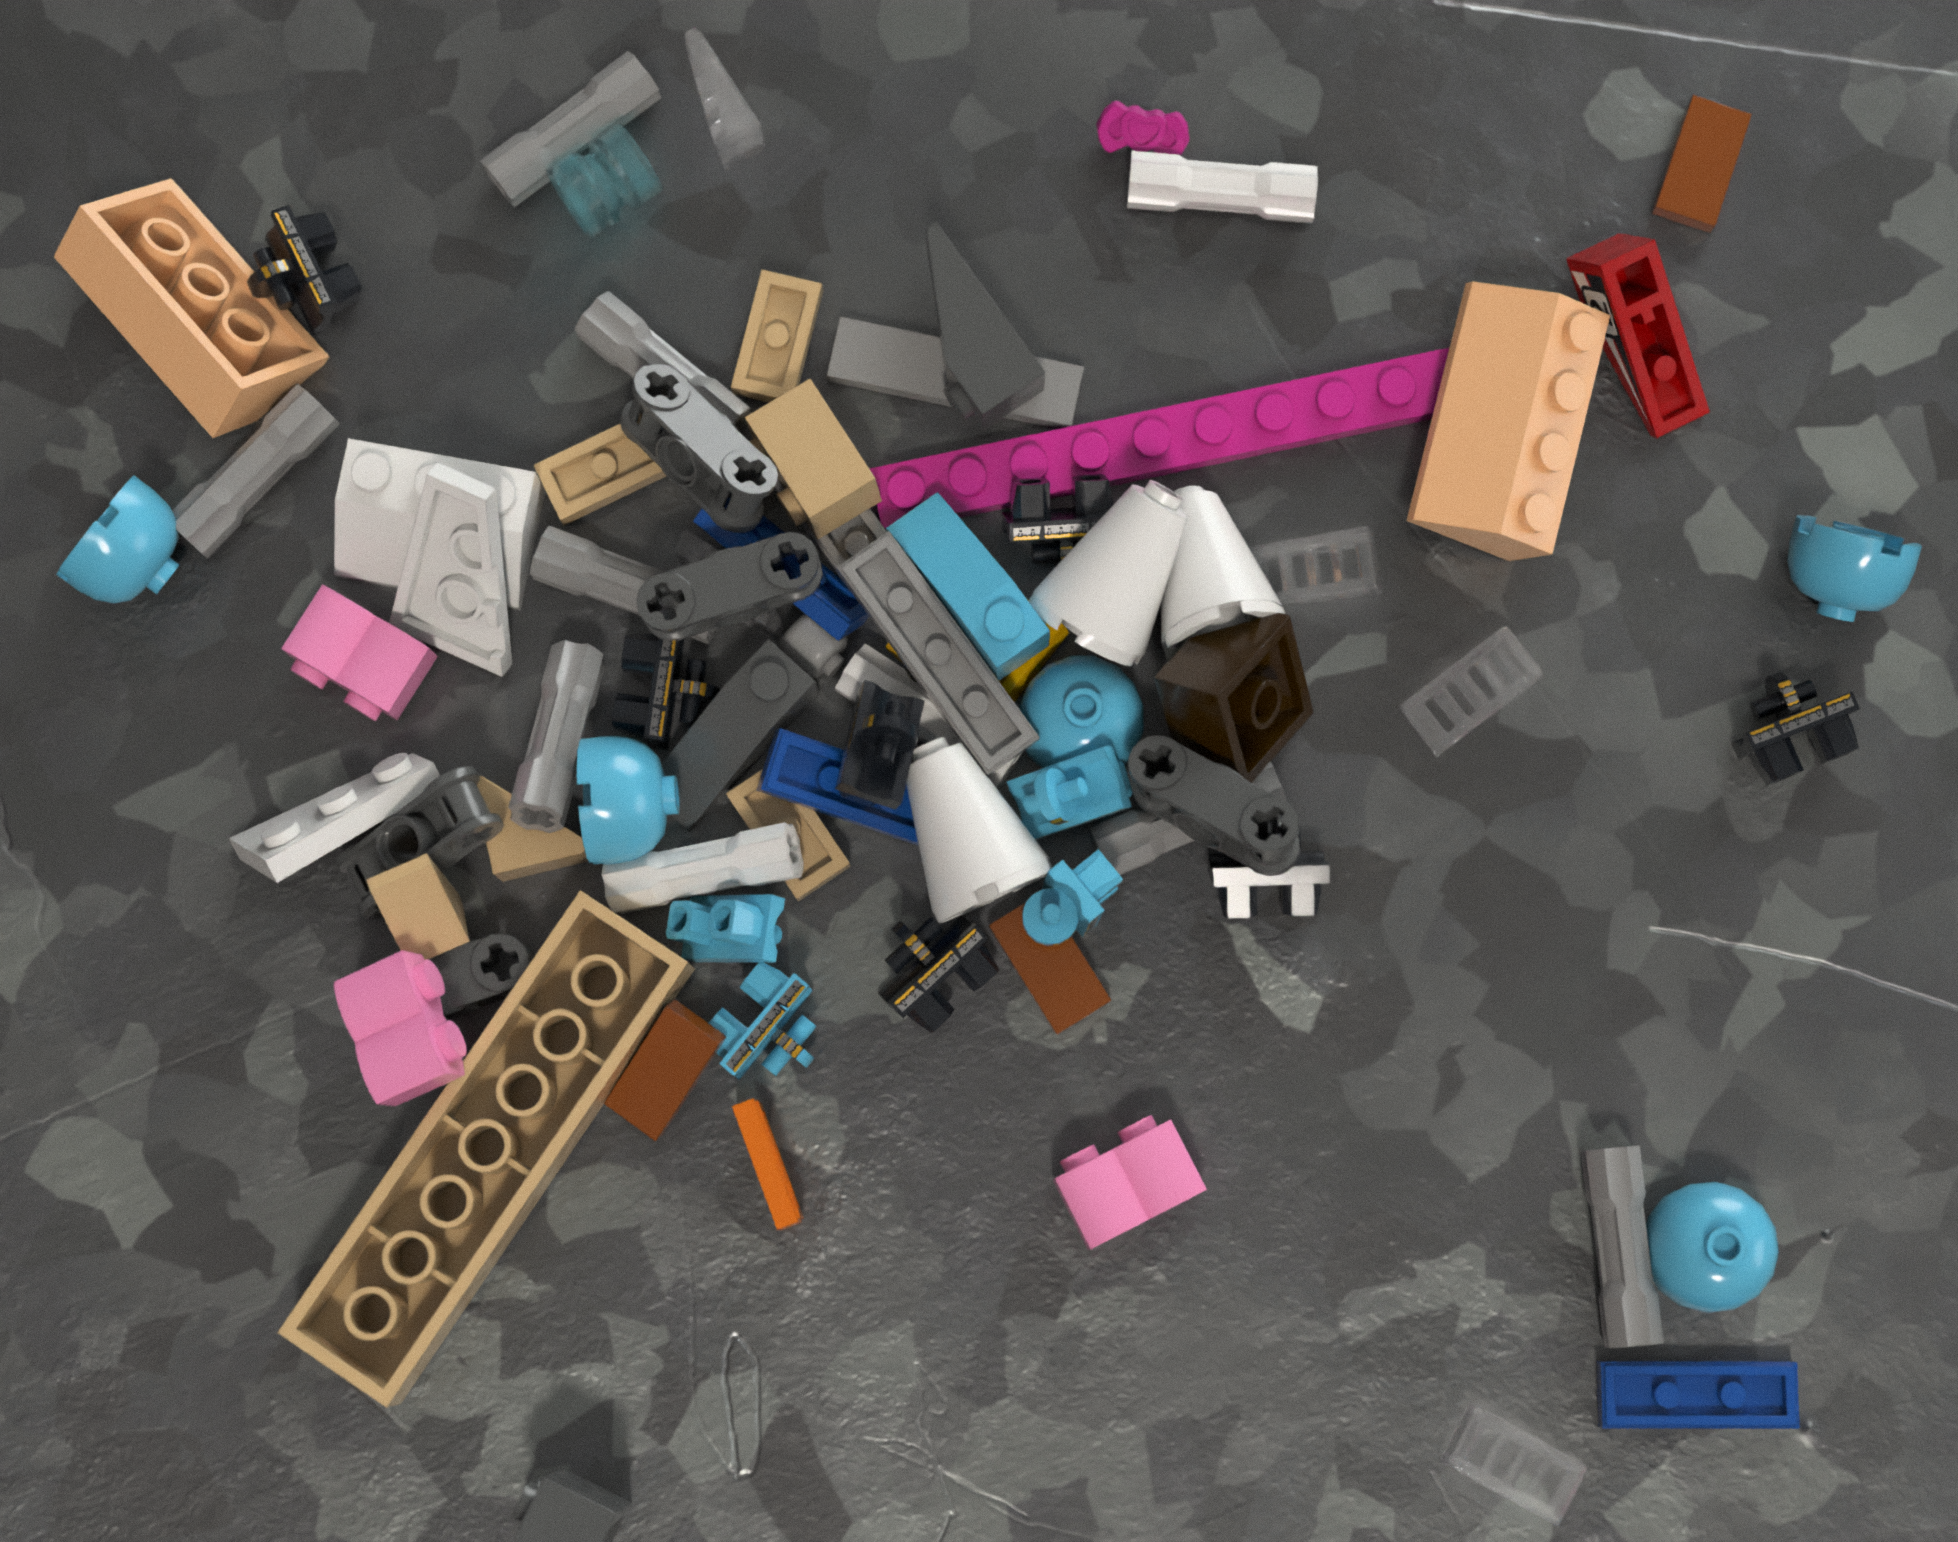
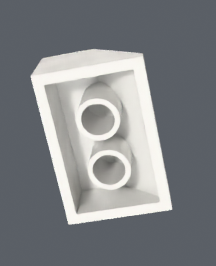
(380, 502)

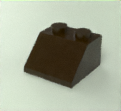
(1237, 693)

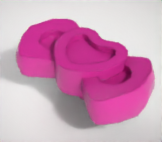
(1142, 129)

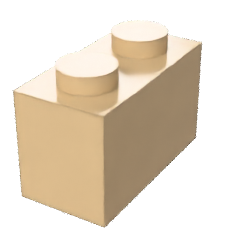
(814, 460)

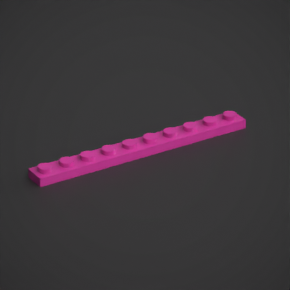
(1172, 437)

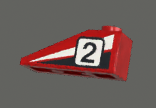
(1643, 331)

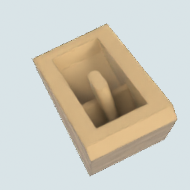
(522, 851)
(420, 907)

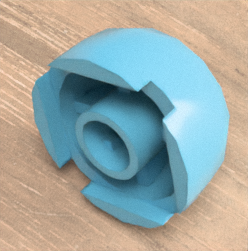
(125, 547)
(1849, 566)
(1082, 707)
(622, 798)
(1711, 1247)

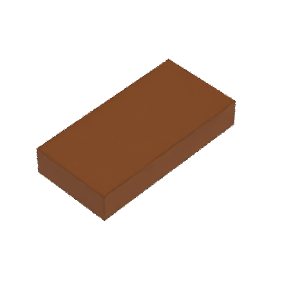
(1701, 164)
(1054, 974)
(665, 1069)

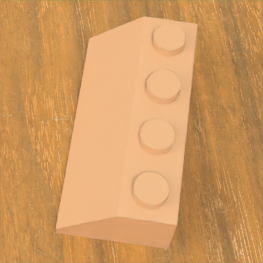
(187, 305)
(1508, 419)

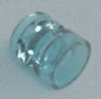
(604, 180)

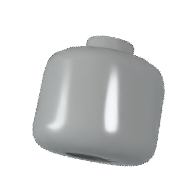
(813, 648)

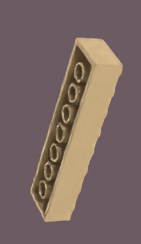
(486, 1151)

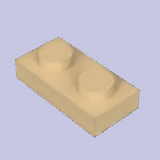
(776, 336)
(596, 473)
(819, 850)

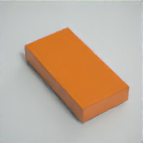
(768, 1164)

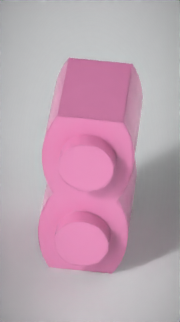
(358, 653)
(400, 1027)
(1129, 1182)

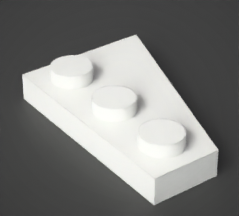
(455, 573)
(334, 818)

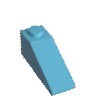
(971, 586)

